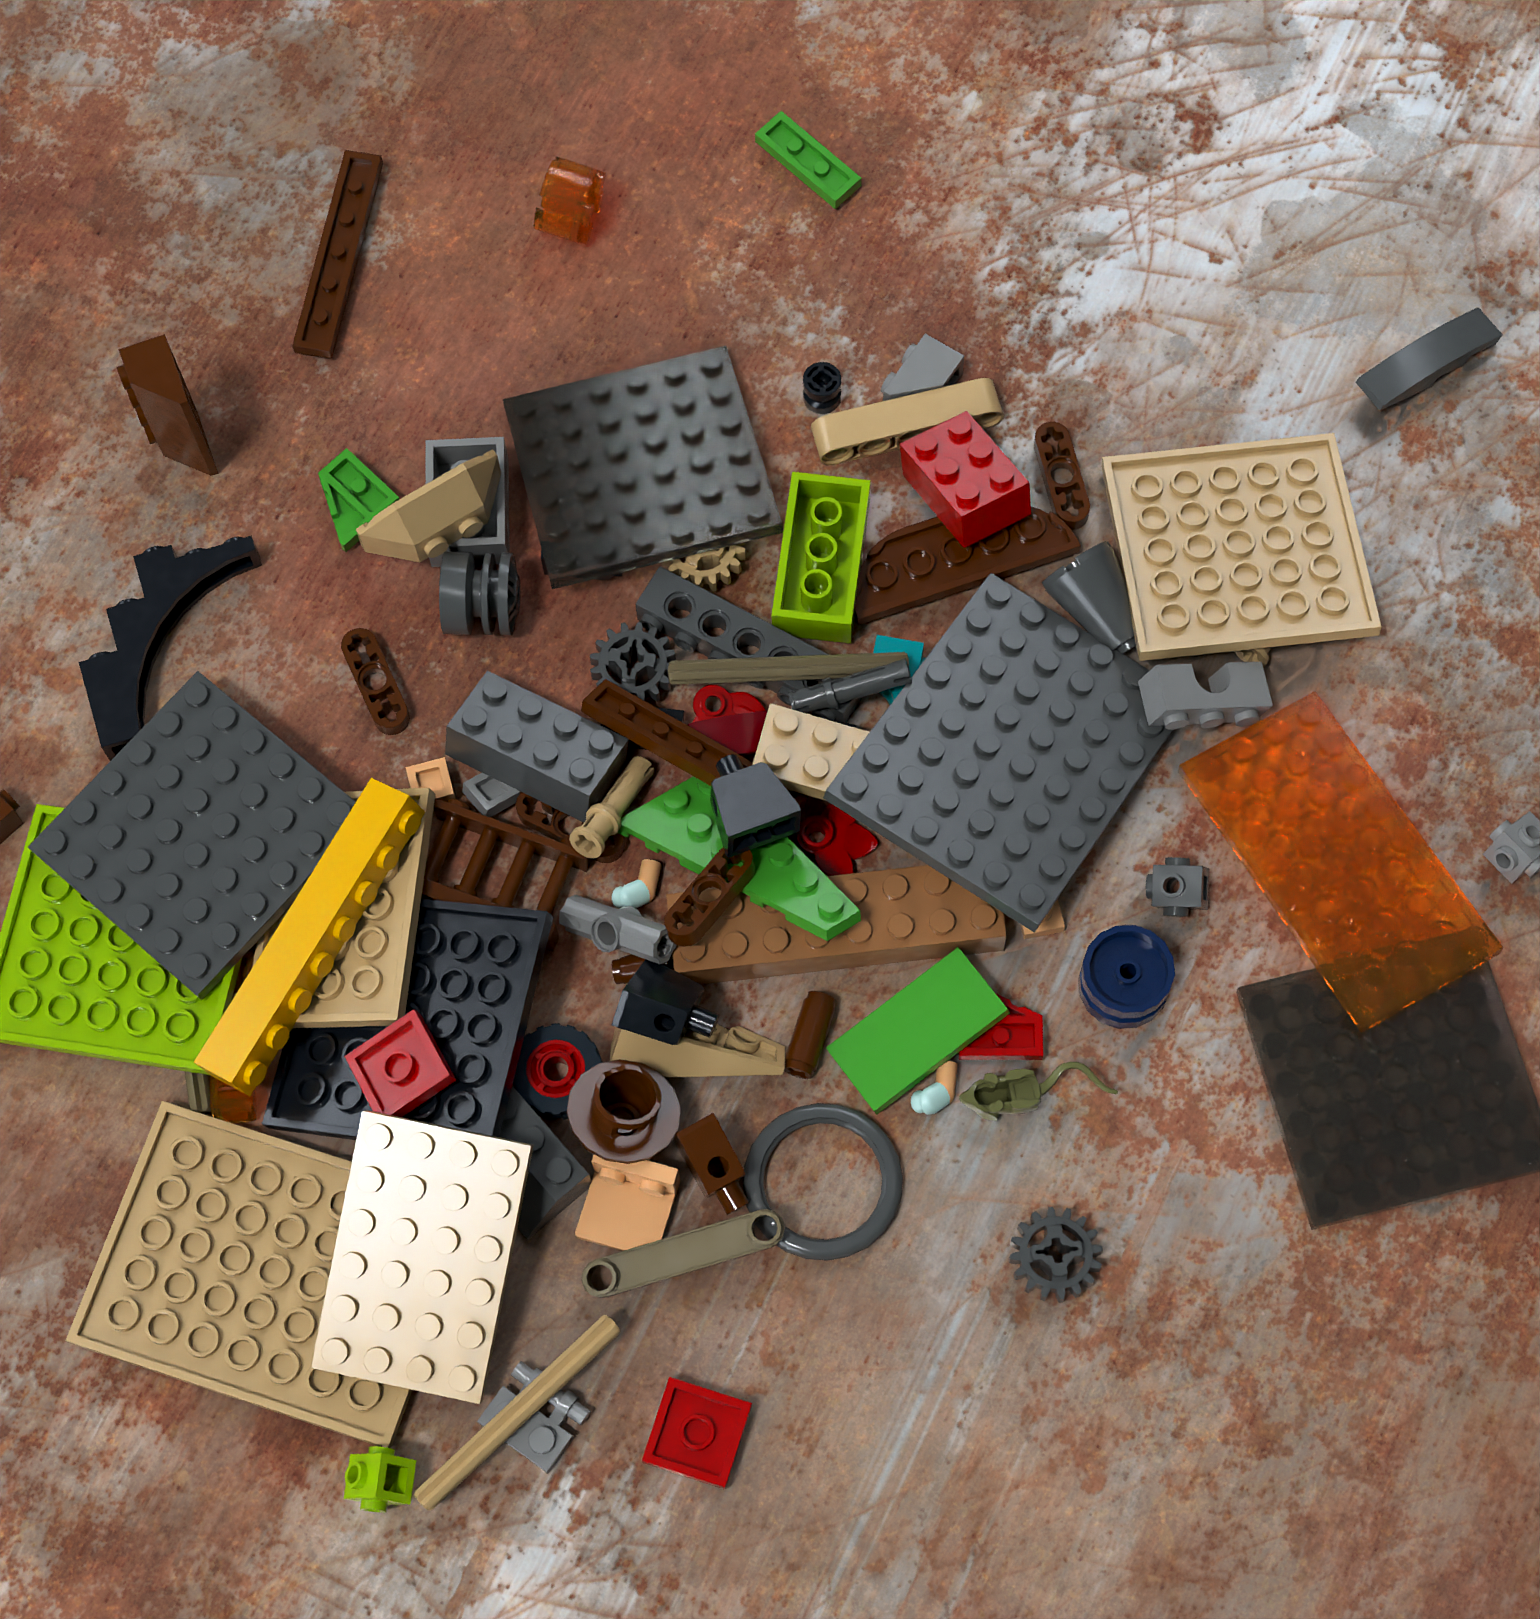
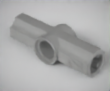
(616, 929)

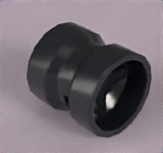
(822, 397)

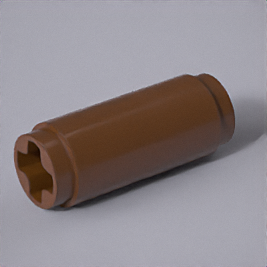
(809, 1034)

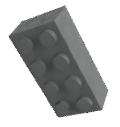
(535, 746)

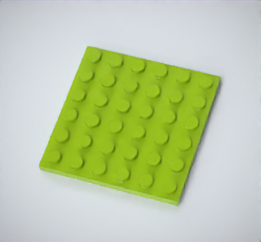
(85, 985)

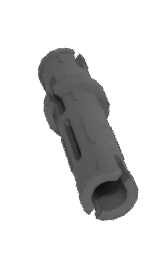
(847, 688)

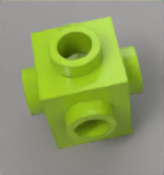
(379, 1479)

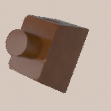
(707, 1143)

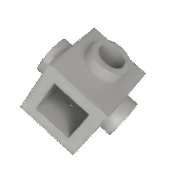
(1516, 848)

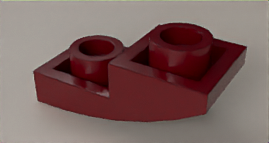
(735, 732)

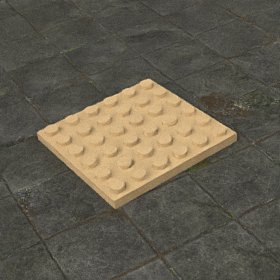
(1239, 547)

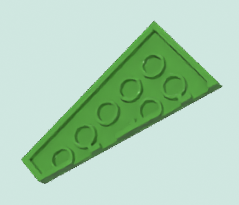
(784, 877)

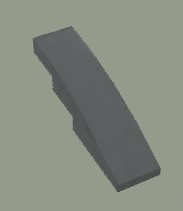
(1428, 358)

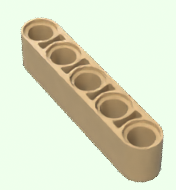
(886, 424)

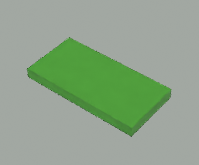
(917, 1030)

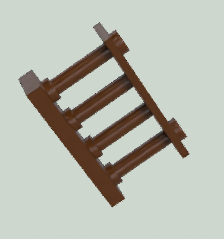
(458, 814)

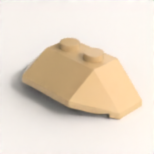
(436, 513)

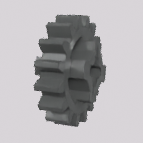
(620, 652)
(1073, 1252)

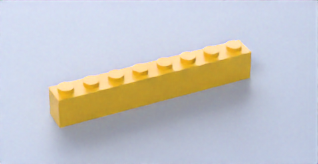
(310, 937)

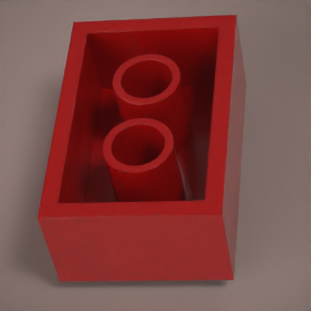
(965, 479)

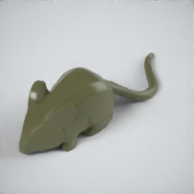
(1017, 1091)

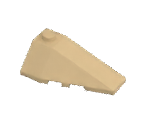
(723, 1054)

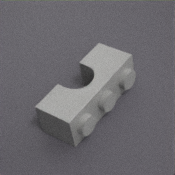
(1176, 698)

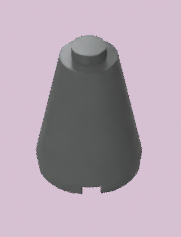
(1095, 596)

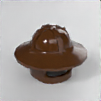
(623, 1111)

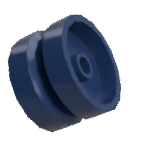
(1132, 953)

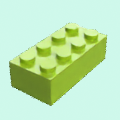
(821, 556)

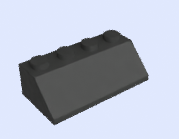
(553, 1173)

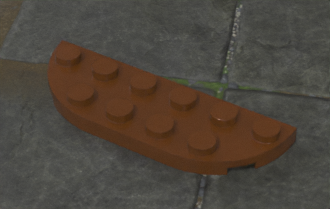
(929, 563)

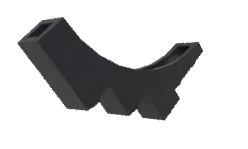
(171, 587)

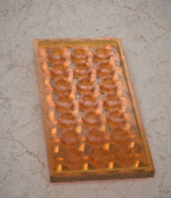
(1339, 861)

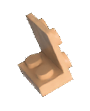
(627, 1203)

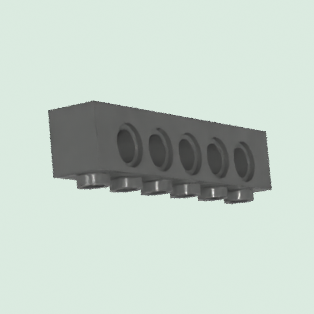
(671, 593)

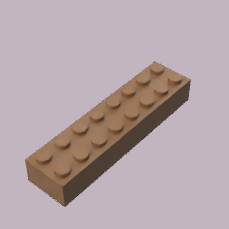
(903, 919)

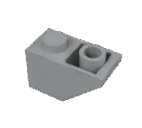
(924, 368)

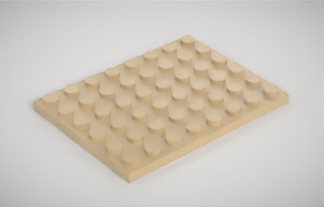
(227, 1273)

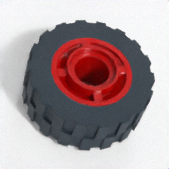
(538, 1053)

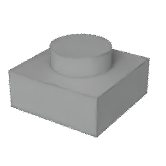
(489, 794)

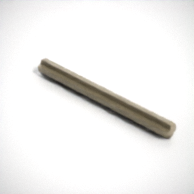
(776, 667)

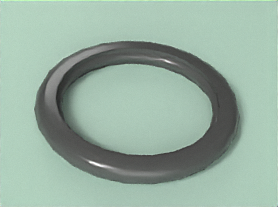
(862, 1126)

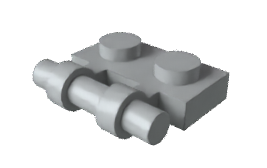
(540, 1437)

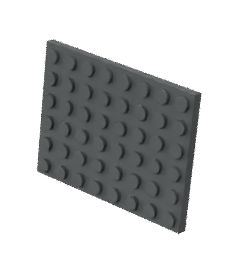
(1005, 752)

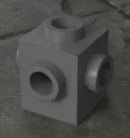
(1192, 891)

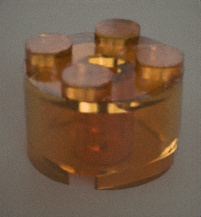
(569, 199)

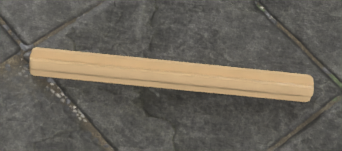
(516, 1412)

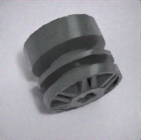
(478, 593)

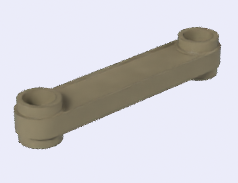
(683, 1253)

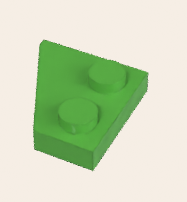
(353, 495)

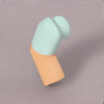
(641, 890)
(939, 1093)

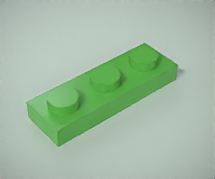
(808, 159)

